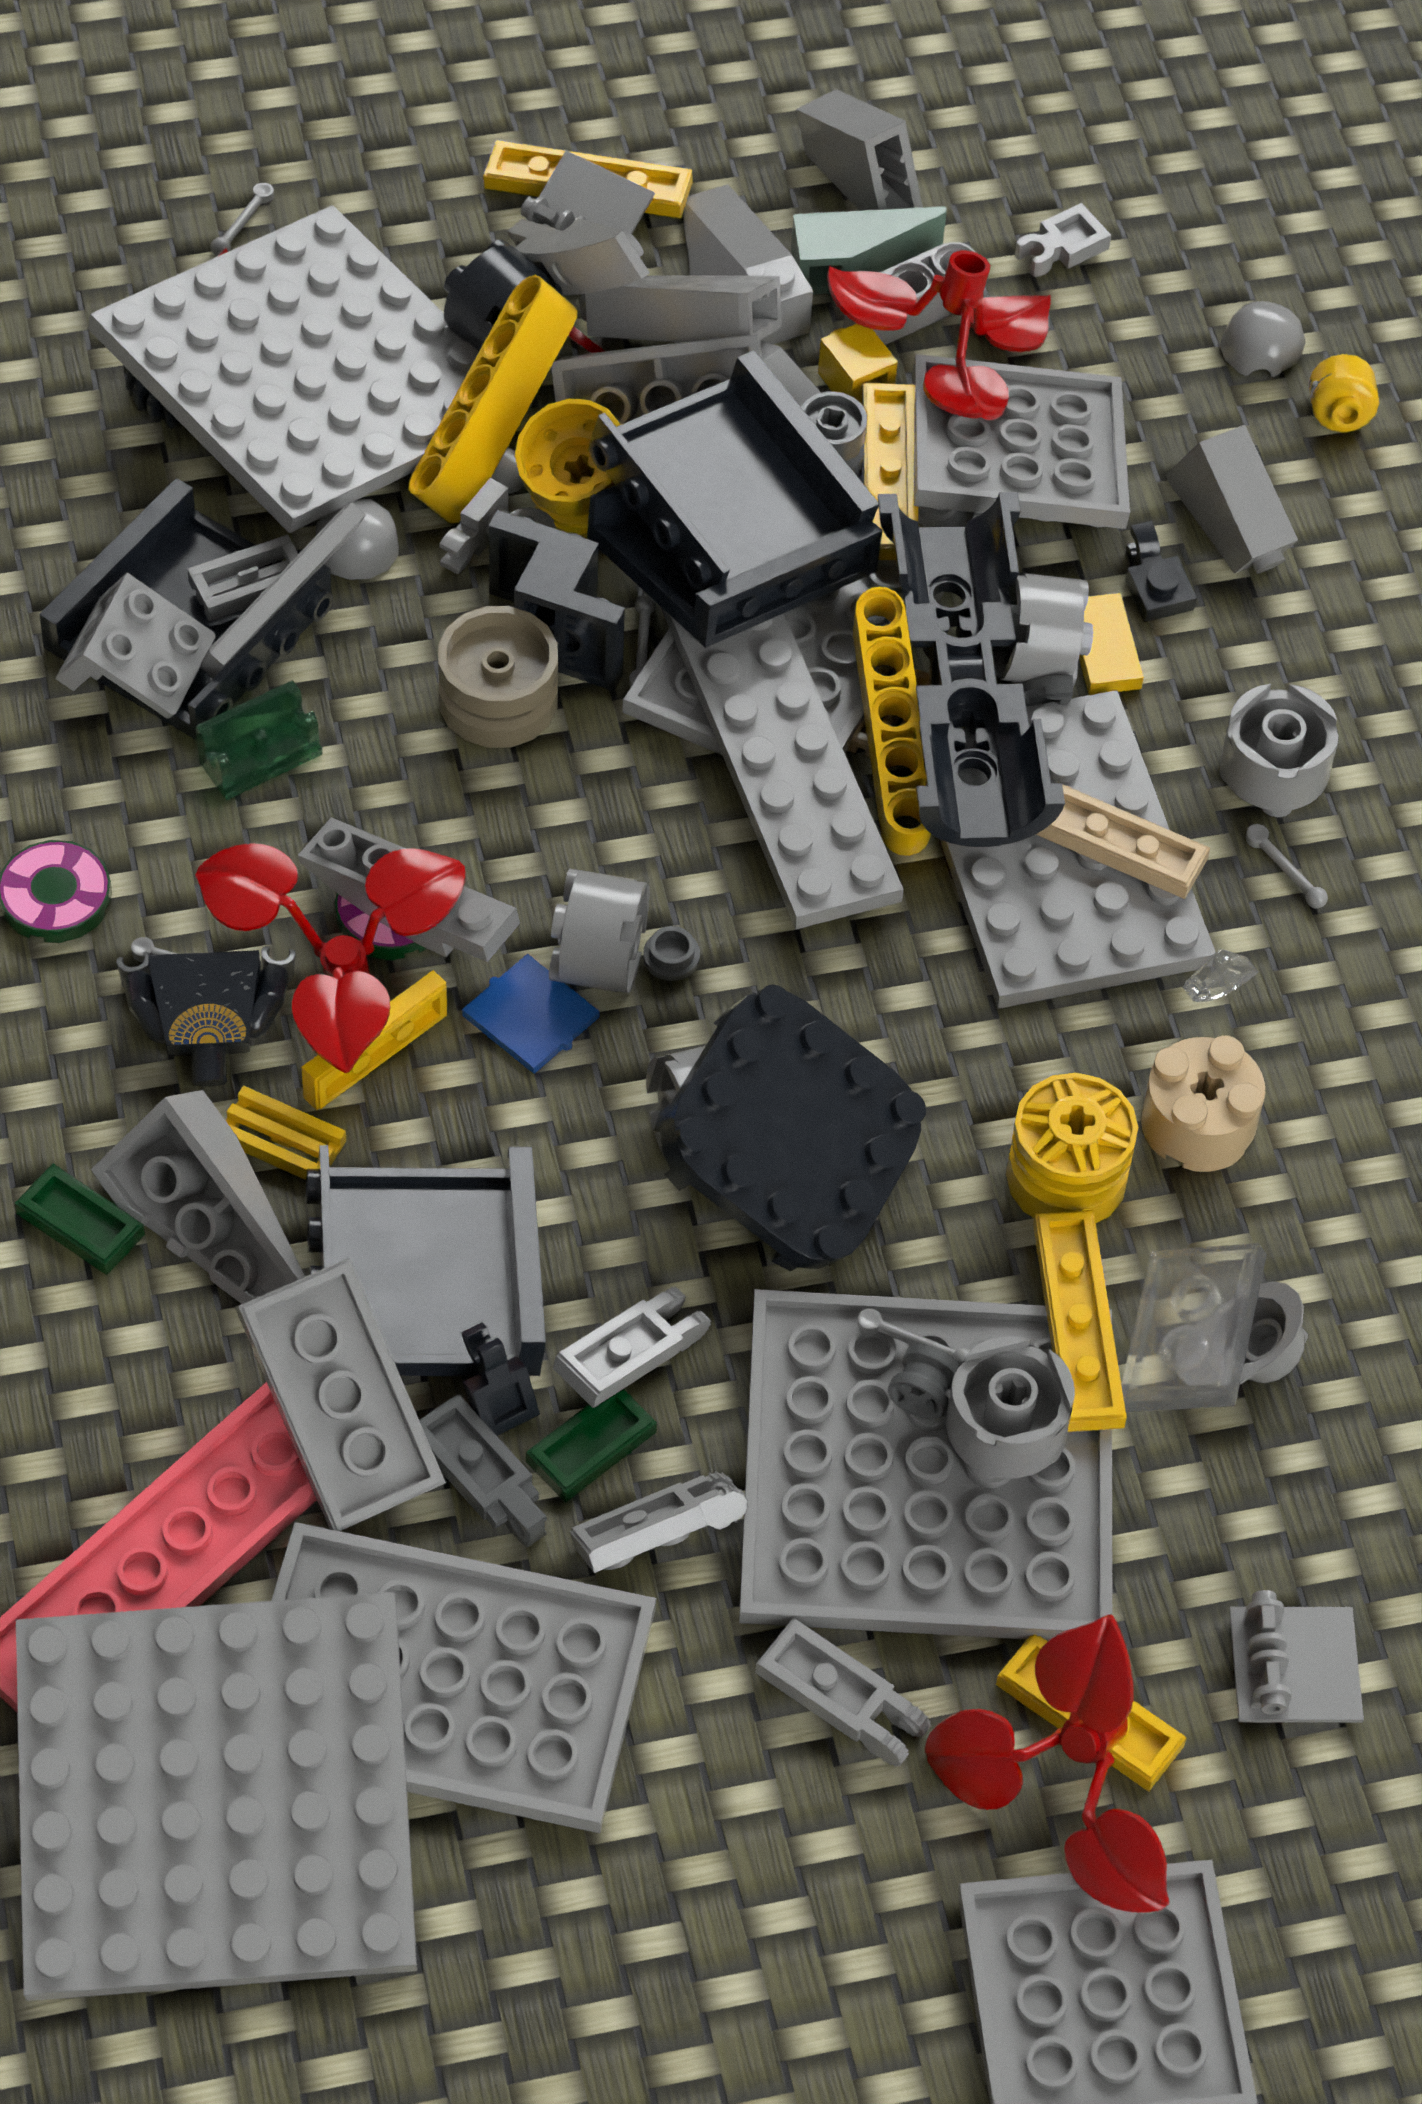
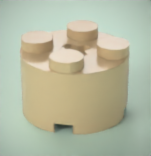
(1203, 1102)

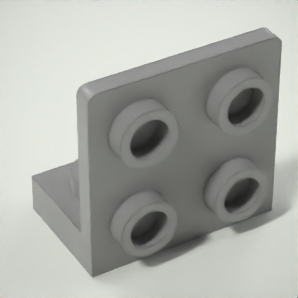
(139, 646)

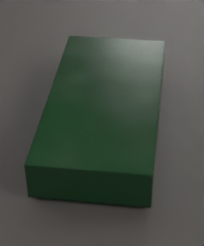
(79, 1219)
(590, 1444)

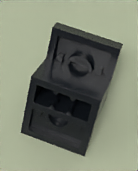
(558, 582)

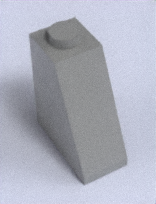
(860, 151)
(1234, 501)

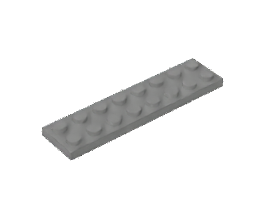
(790, 773)

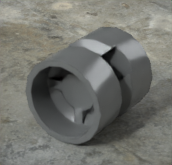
(842, 423)

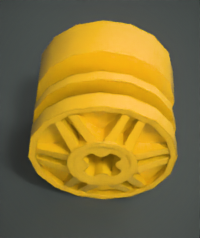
(556, 457)
(1071, 1146)

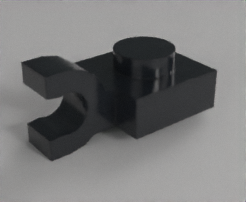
(1156, 583)
(503, 1388)

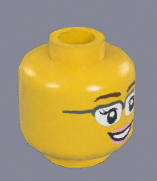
(1343, 388)

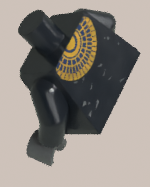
(207, 1003)

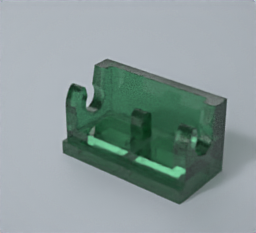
(258, 740)

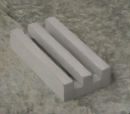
(245, 589)

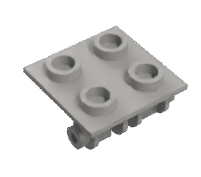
(587, 193)
(1295, 1662)

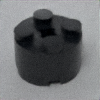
(483, 288)

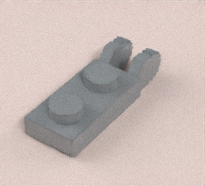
(629, 1346)
(658, 1520)
(840, 1691)

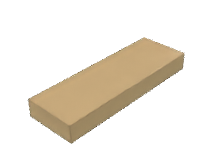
(1127, 843)

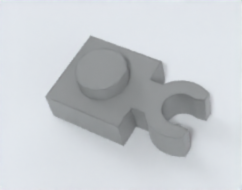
(1064, 237)
(473, 531)

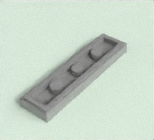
(283, 588)

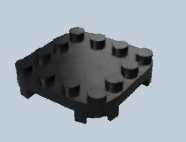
(791, 1128)

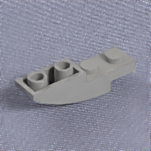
(583, 256)
(342, 860)

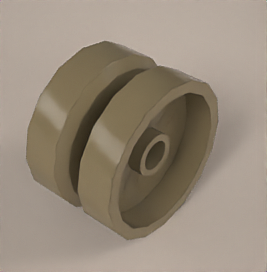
(498, 676)

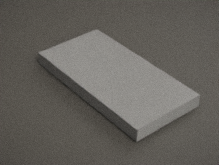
(340, 1395)

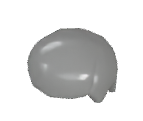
(1263, 338)
(370, 548)

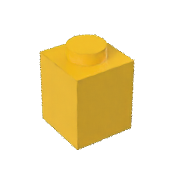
(853, 358)

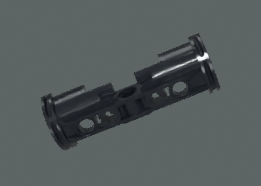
(963, 692)

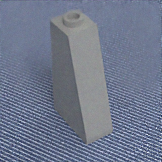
(685, 308)

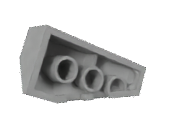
(732, 241)
(648, 377)
(198, 1192)

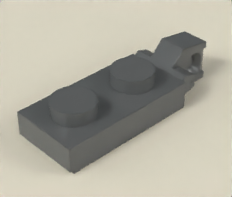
(484, 1470)

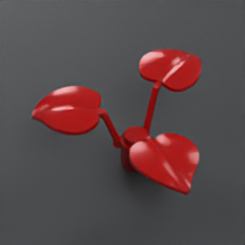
(1008, 323)
(346, 1005)
(1091, 1676)

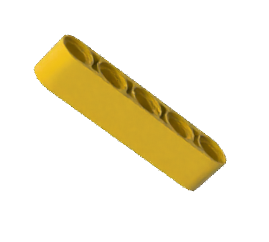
(493, 398)
(885, 697)

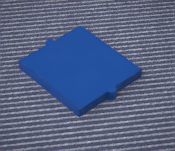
(530, 1014)

